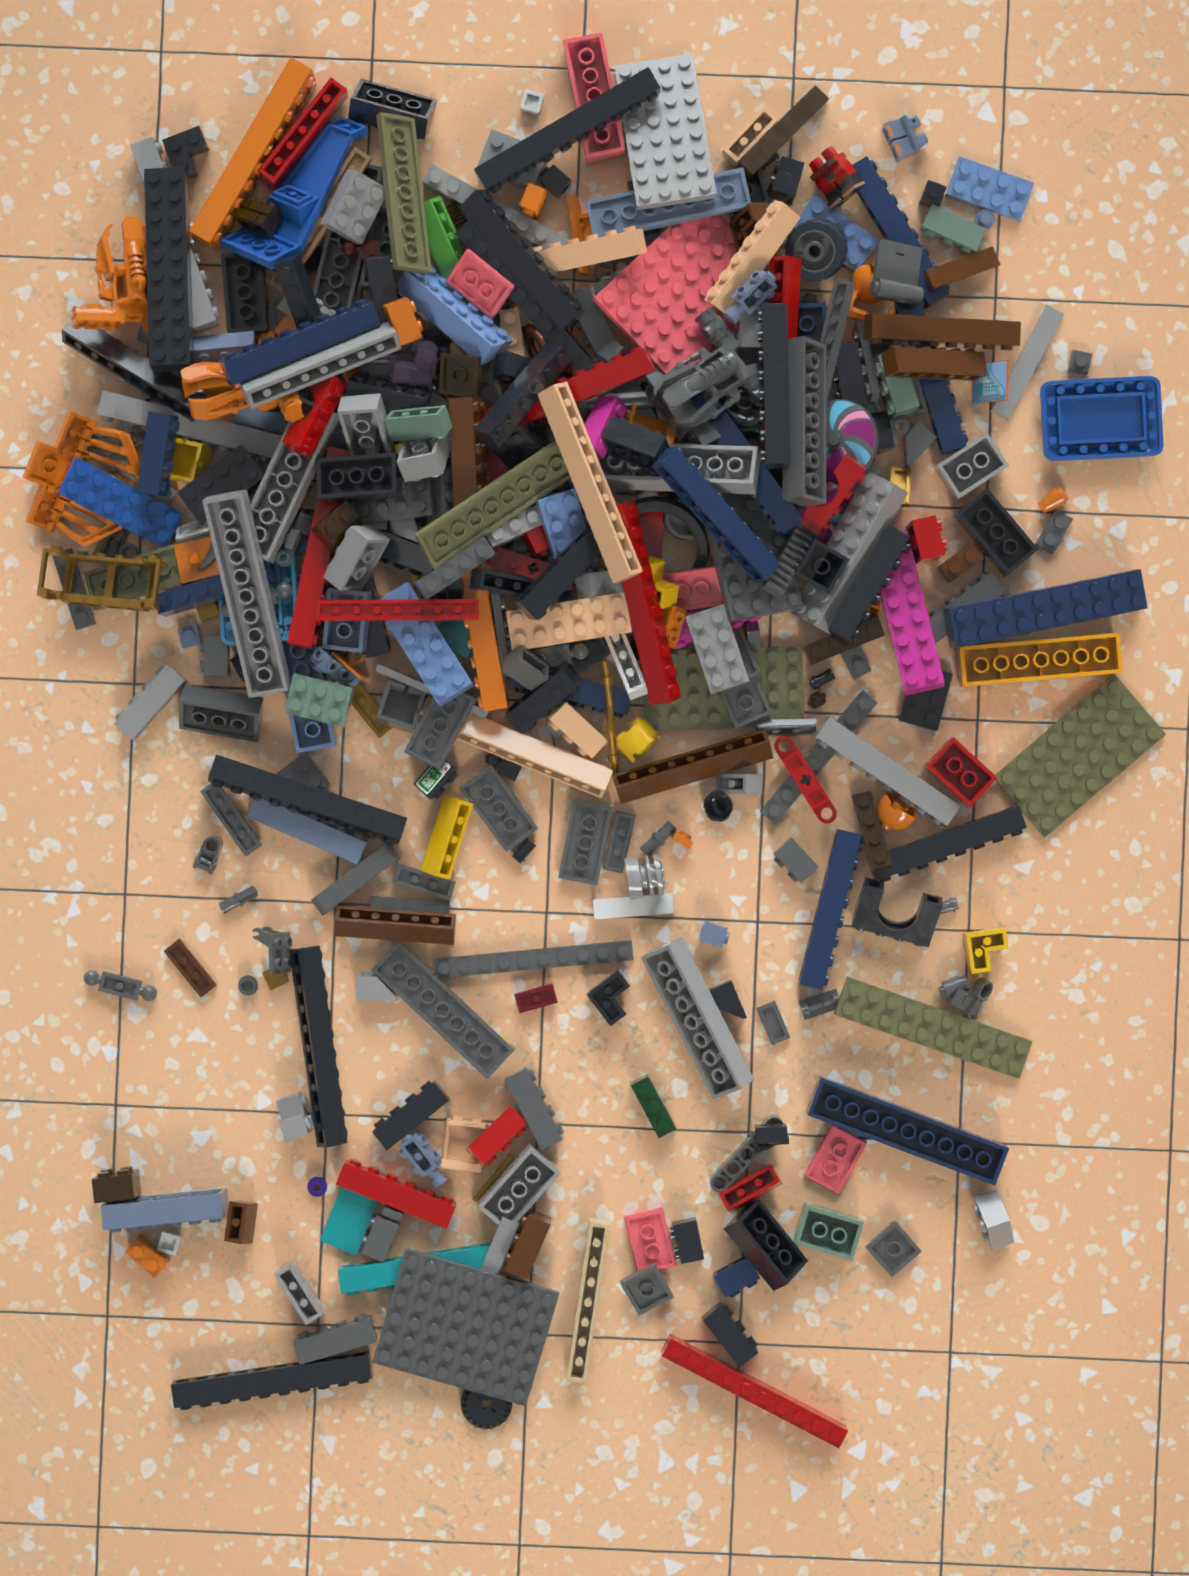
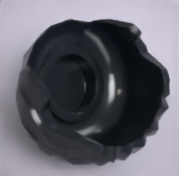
(718, 806)

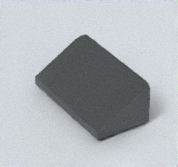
(112, 543)

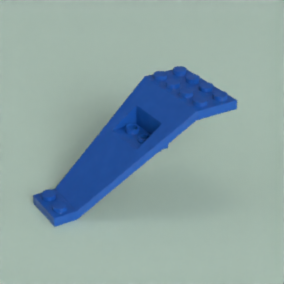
(300, 197)

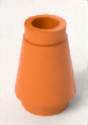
(1053, 500)

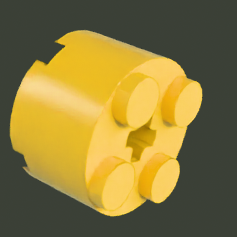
(637, 740)

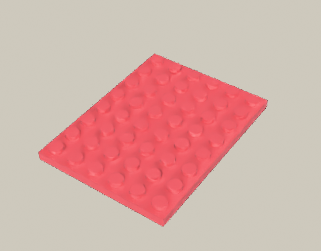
(666, 289)

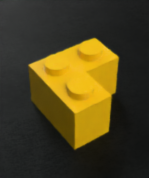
(666, 591)
(979, 944)

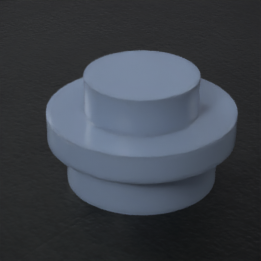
(985, 219)

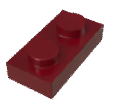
(536, 998)

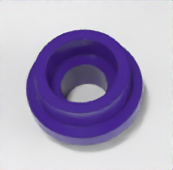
(317, 1180)

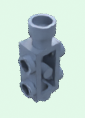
(751, 294)
(332, 667)
(419, 1155)

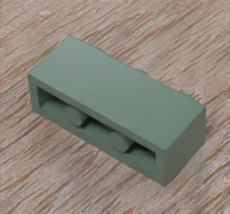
(952, 230)
(418, 423)

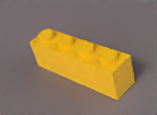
(446, 837)

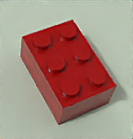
(926, 539)
(960, 772)

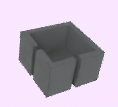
(398, 708)

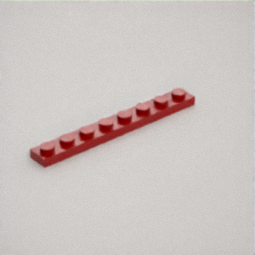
(398, 610)

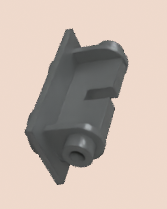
(819, 1004)

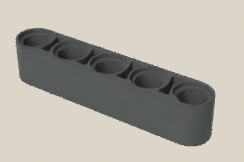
(355, 879)
(735, 1157)

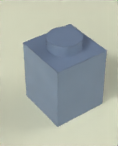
(714, 934)

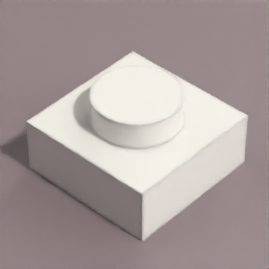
(532, 102)
(169, 1243)

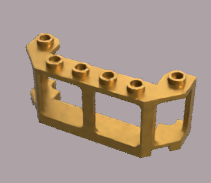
(152, 562)

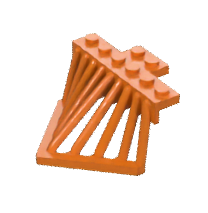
(50, 464)

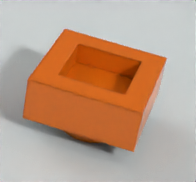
(683, 838)

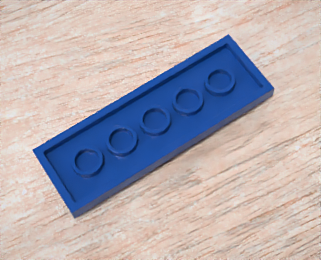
(119, 503)

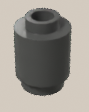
(950, 986)

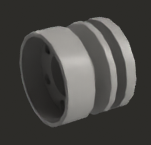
(644, 876)

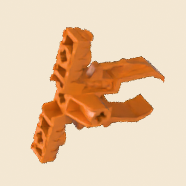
(126, 280)
(210, 375)

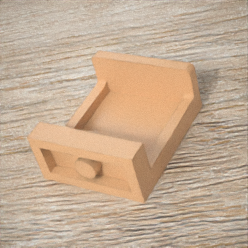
(458, 1137)

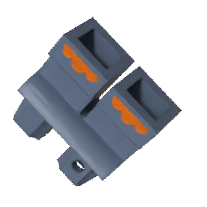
(902, 138)

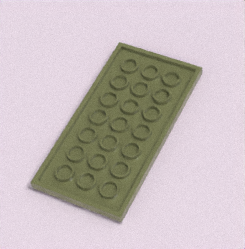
(697, 709)
(1079, 755)

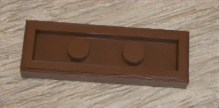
(190, 967)

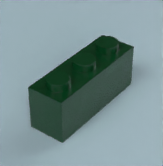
(653, 1106)

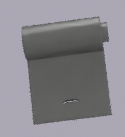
(897, 275)

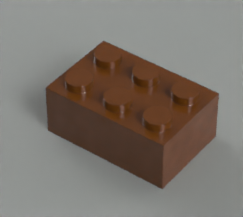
(527, 1243)

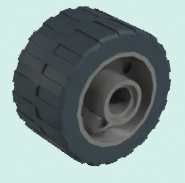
(831, 244)

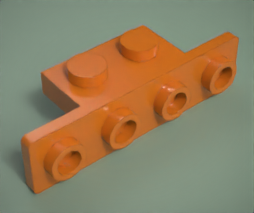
(579, 226)

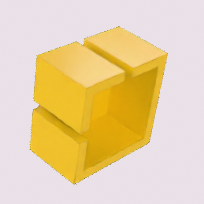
(189, 460)

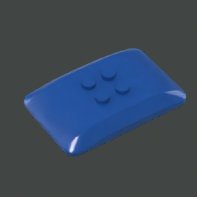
(1101, 418)

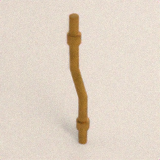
(607, 680)

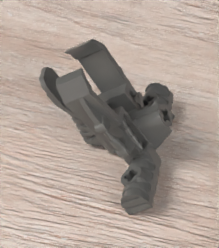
(716, 374)

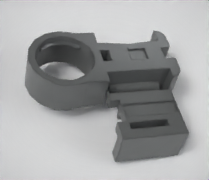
(970, 1004)

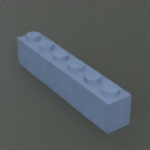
(311, 831)

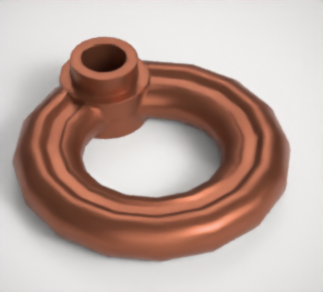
(530, 333)

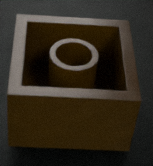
(116, 1185)

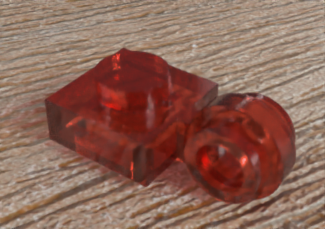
(366, 249)

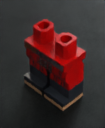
(836, 177)

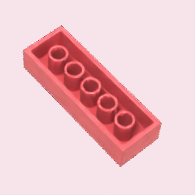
(588, 79)

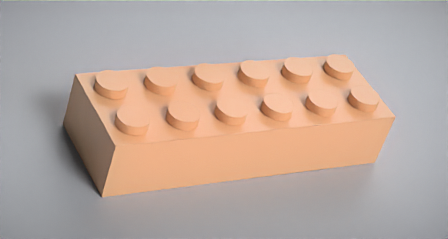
(571, 622)

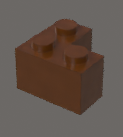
(745, 222)

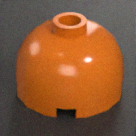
(863, 277)
(895, 813)

